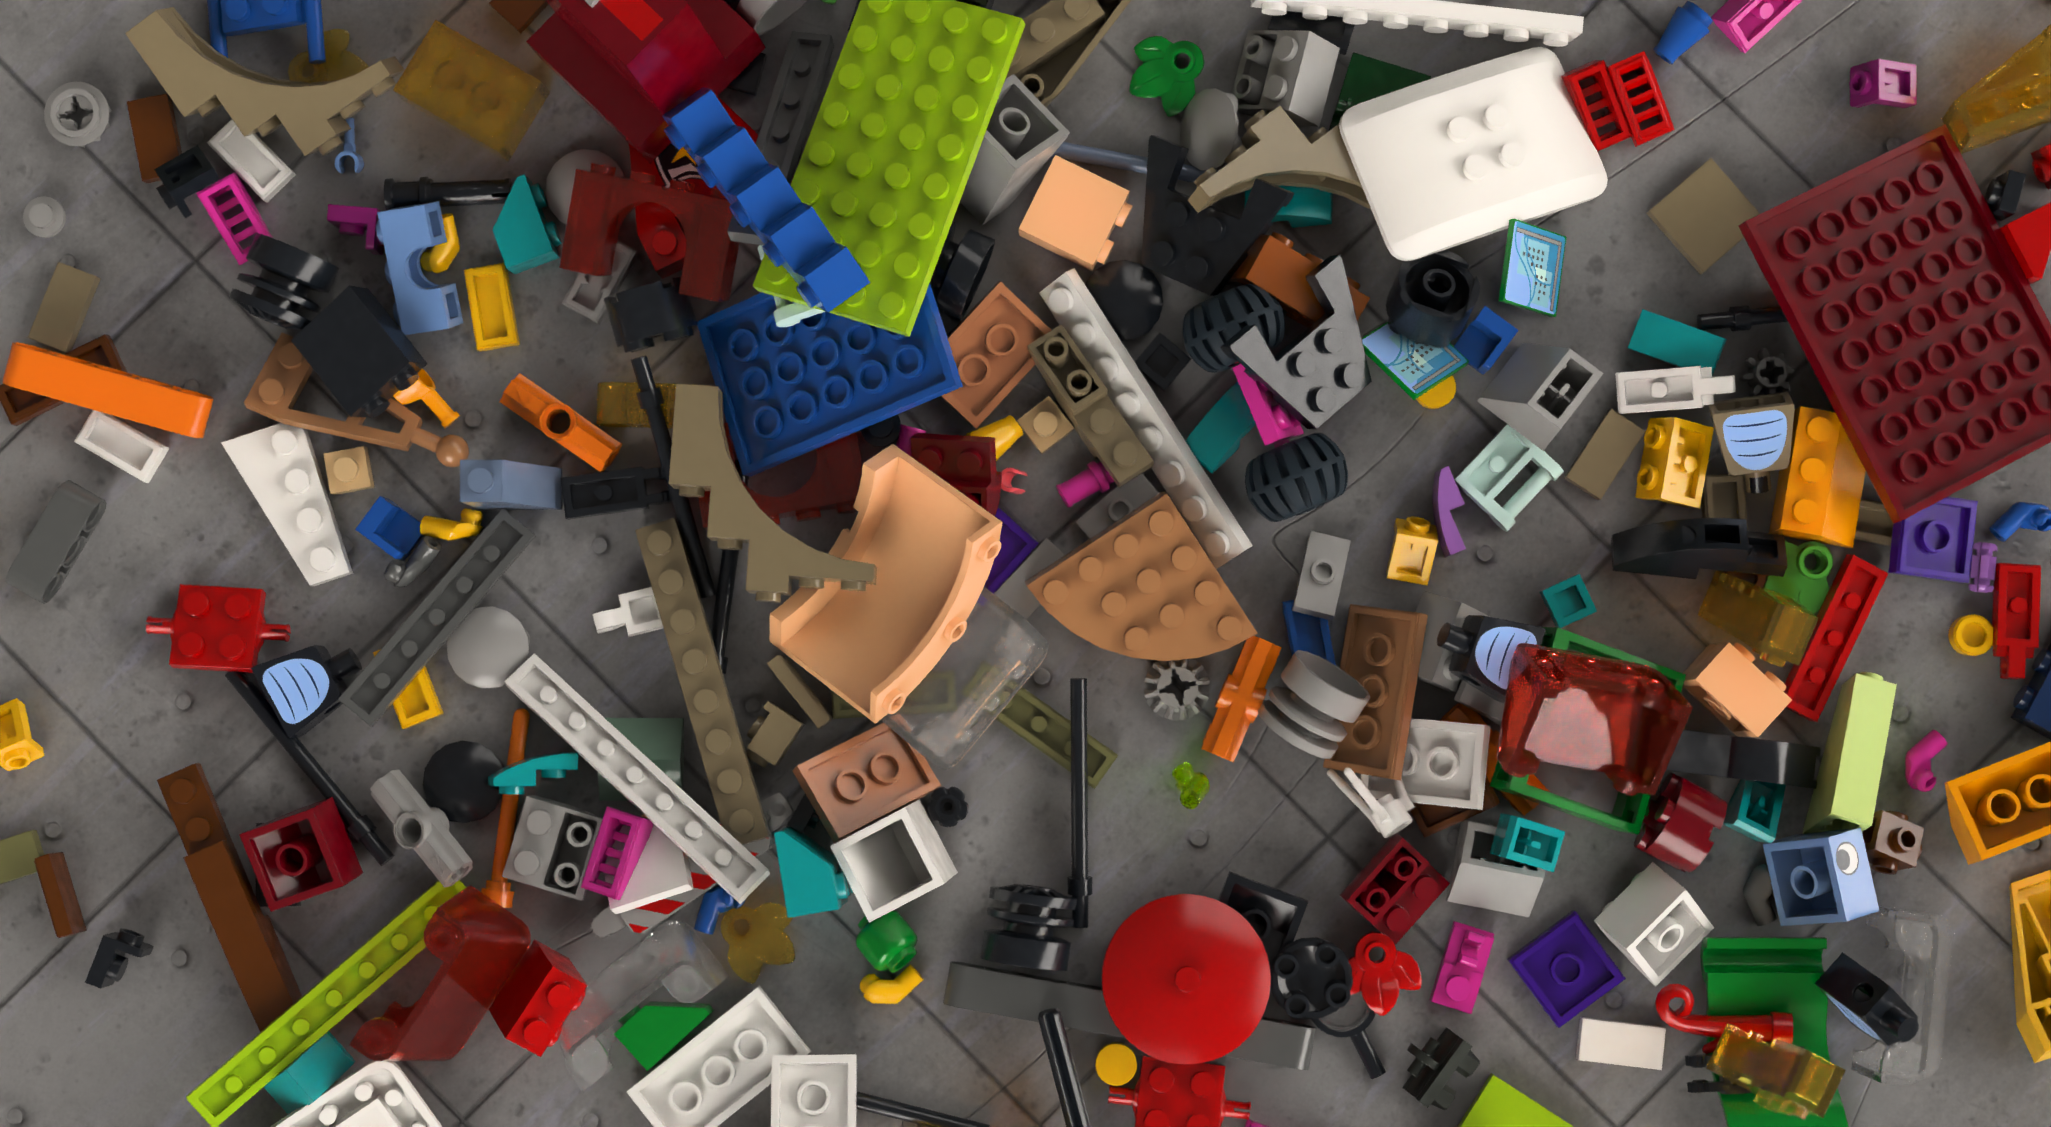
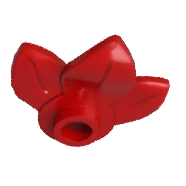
(1382, 978)

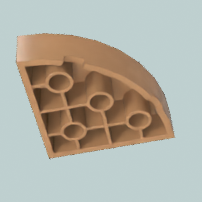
(1144, 590)

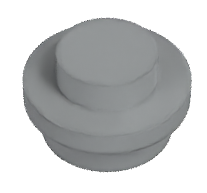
(44, 217)

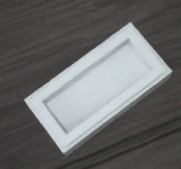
(252, 160)
(121, 445)
(1620, 1043)

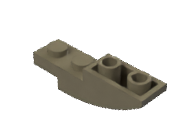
(1088, 406)

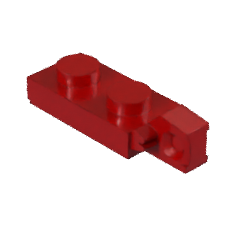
(2015, 616)

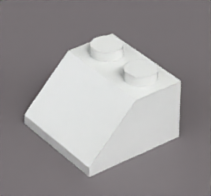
(1654, 923)

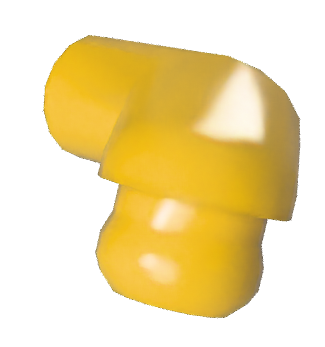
(441, 256)
(450, 529)
(890, 991)

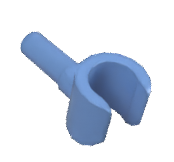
(349, 149)

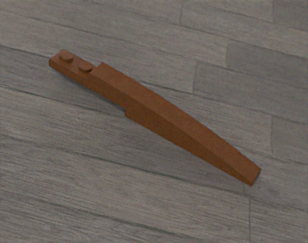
(229, 898)

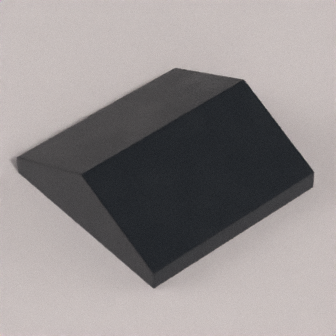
(1269, 911)

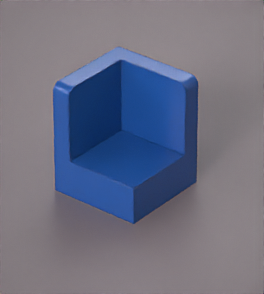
(1485, 339)
(391, 528)

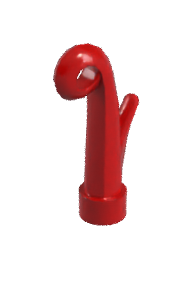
(1773, 1026)

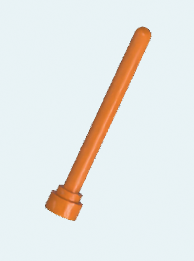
(498, 888)

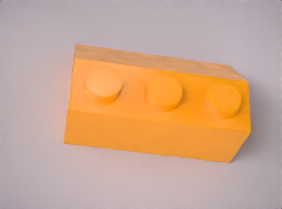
(1822, 485)
(2002, 804)

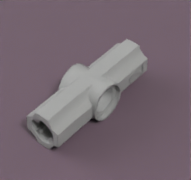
(421, 828)

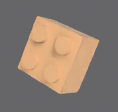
(1736, 689)

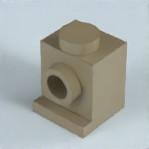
(772, 735)

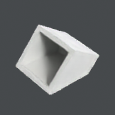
(894, 860)

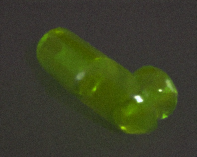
(1191, 784)

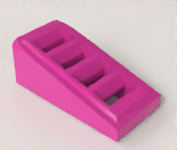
(215, 211)
(607, 835)

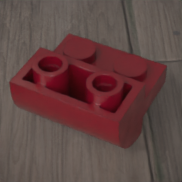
(962, 462)
(1394, 888)

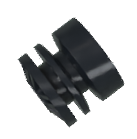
(961, 271)
(283, 282)
(1028, 928)

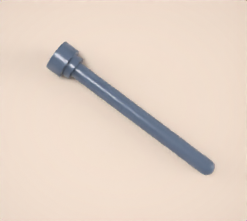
(1117, 160)

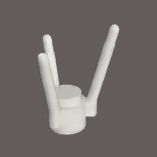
(1386, 814)

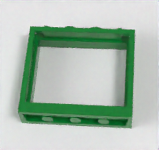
(1628, 810)

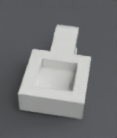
(637, 612)

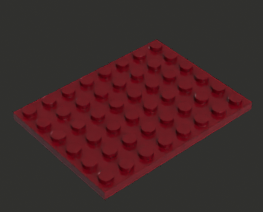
(1913, 320)

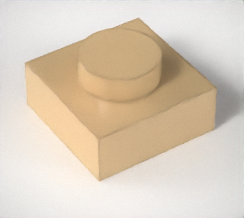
(1045, 425)
(348, 470)

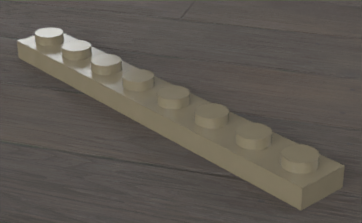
(702, 681)

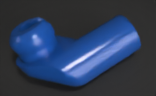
(2021, 515)
(714, 903)

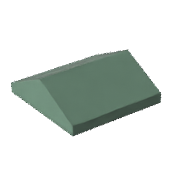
(658, 740)

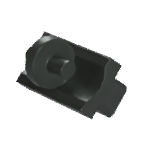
(1435, 1067)

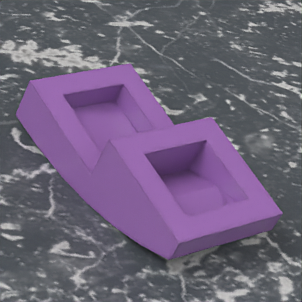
(1444, 499)

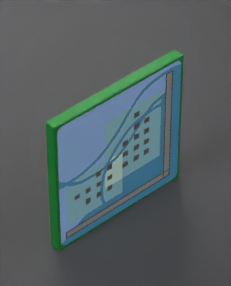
(1532, 268)
(1409, 363)

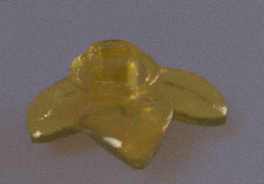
(338, 62)
(763, 942)

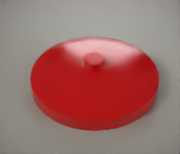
(1186, 979)

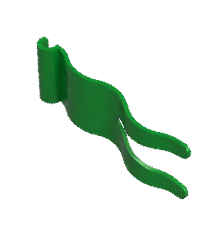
(1764, 978)

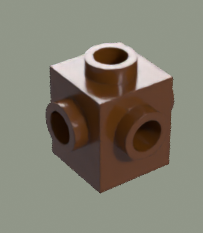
(1892, 842)

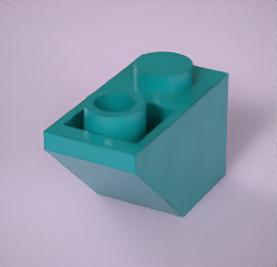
(522, 228)

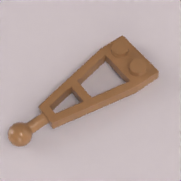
(283, 382)

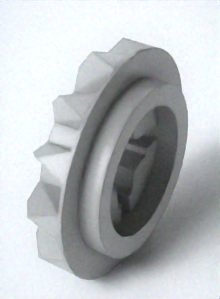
(63, 104)
(1166, 704)

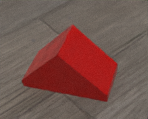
(2031, 241)

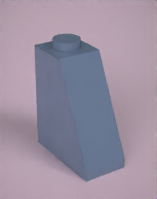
(510, 485)

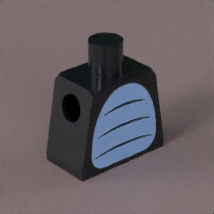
(1485, 650)
(305, 685)
(1881, 1017)

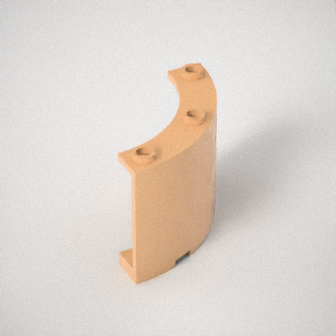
(931, 568)

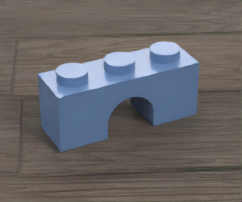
(418, 302)

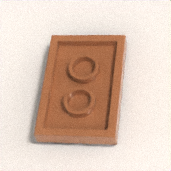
(992, 352)
(864, 780)

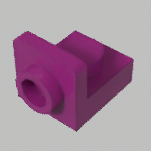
(1883, 84)
(353, 222)

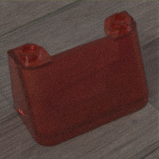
(1590, 717)
(478, 953)

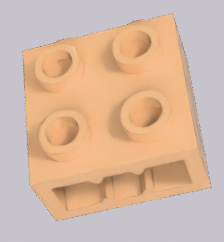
(1075, 214)

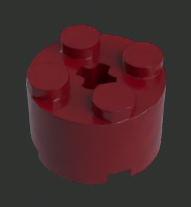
(1681, 823)

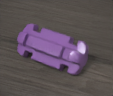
(1983, 567)

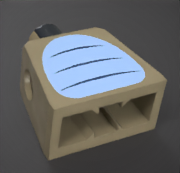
(1754, 436)

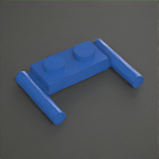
(253, 16)

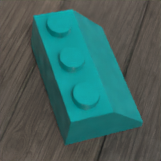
(809, 875)

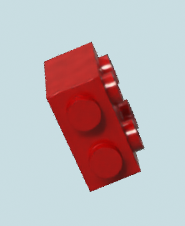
(538, 998)

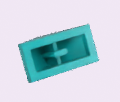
(1755, 809)
(1527, 842)
(310, 1074)

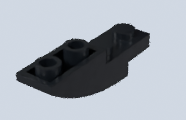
(1687, 545)

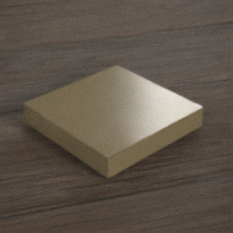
(1703, 216)

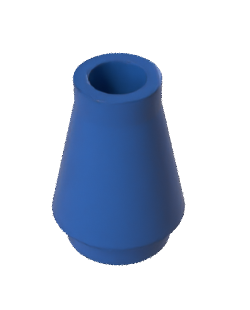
(1683, 31)

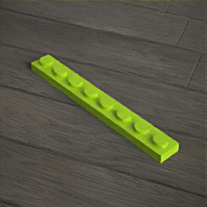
(318, 1009)

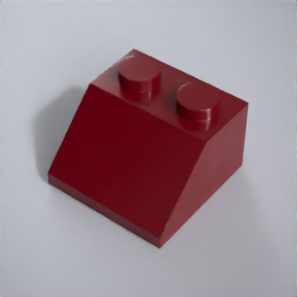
(301, 854)

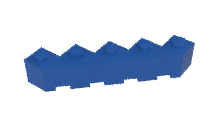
(764, 201)

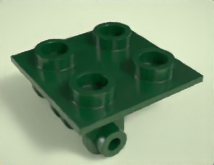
(1369, 79)

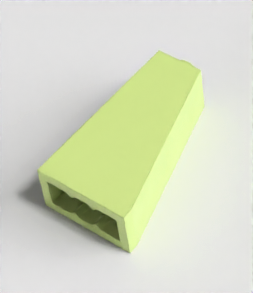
(1853, 756)

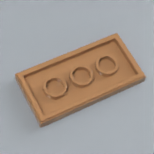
(1384, 656)

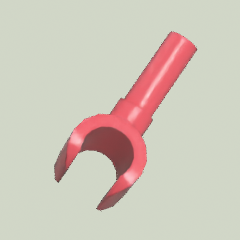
(1007, 476)

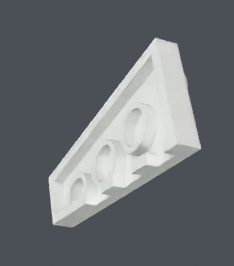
(291, 491)

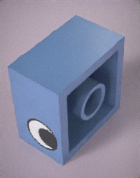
(1821, 877)

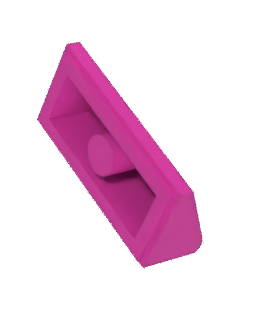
(1750, 20)

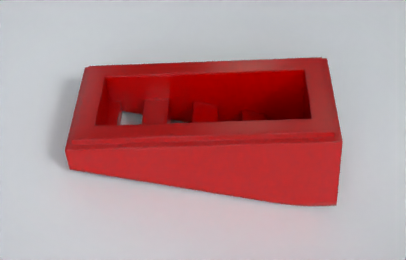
(1652, 93)
(1609, 99)

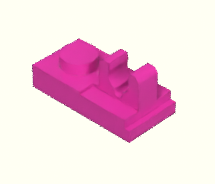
(1462, 967)

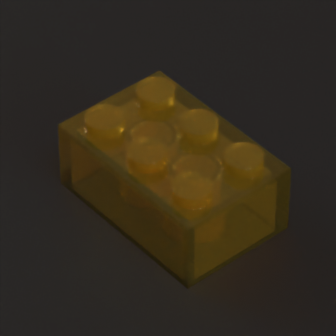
(471, 90)

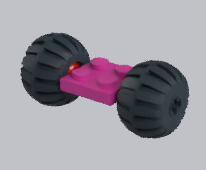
(1294, 473)

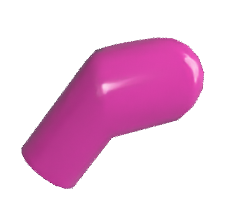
(1918, 761)

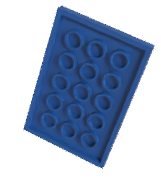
(819, 377)

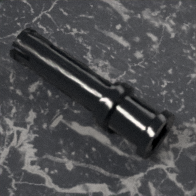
(447, 193)

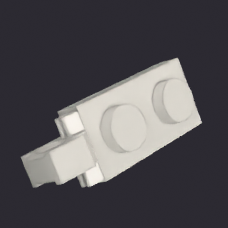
(1669, 389)

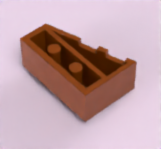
(1282, 274)

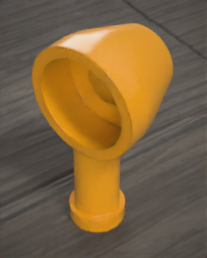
(425, 389)

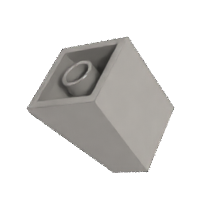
(1012, 152)

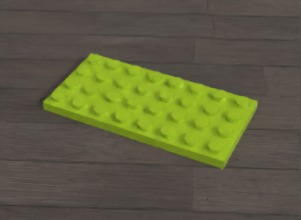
(899, 146)

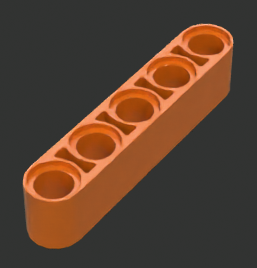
(107, 390)

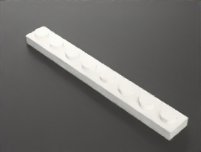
(1438, 17)
(1138, 404)
(637, 778)

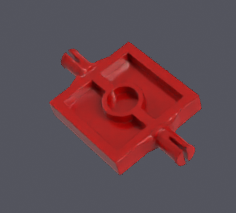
(217, 628)
(1179, 1095)

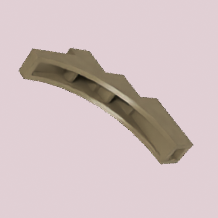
(205, 80)
(1282, 155)
(704, 463)

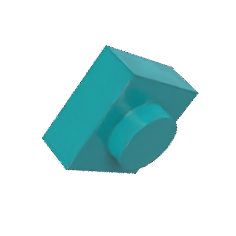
(1568, 601)

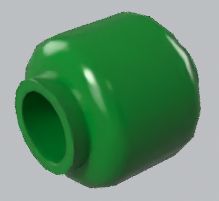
(887, 942)

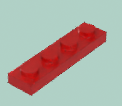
(1833, 636)

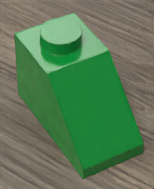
(658, 1028)

